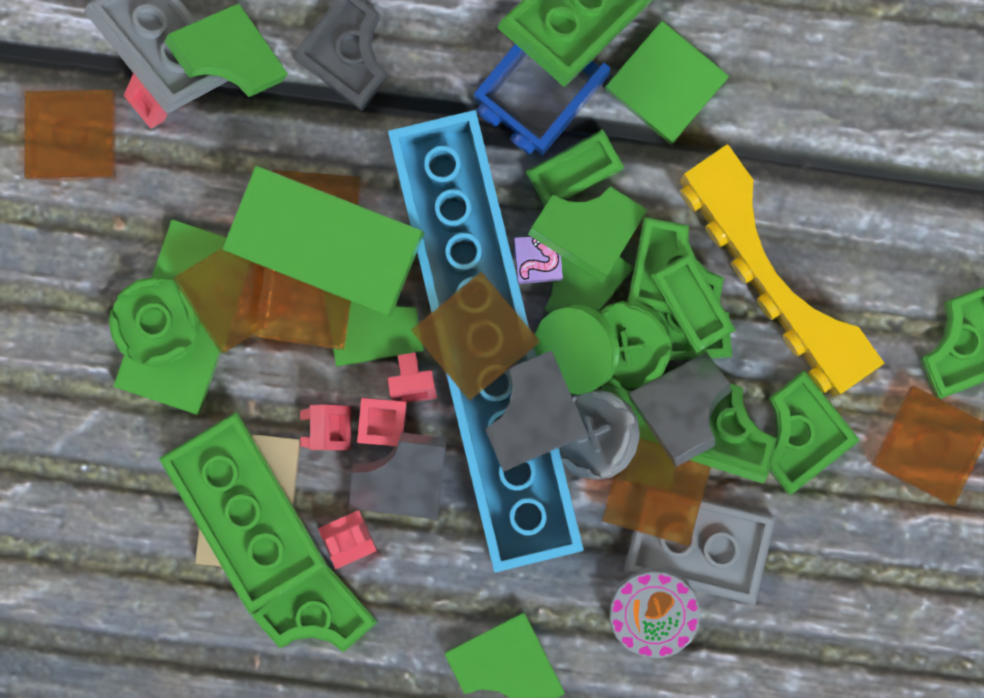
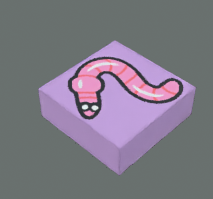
(536, 261)

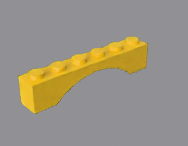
(833, 348)

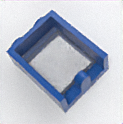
(533, 101)

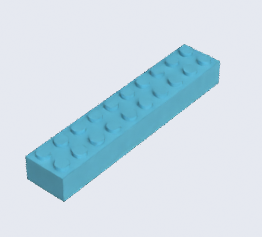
(456, 206)

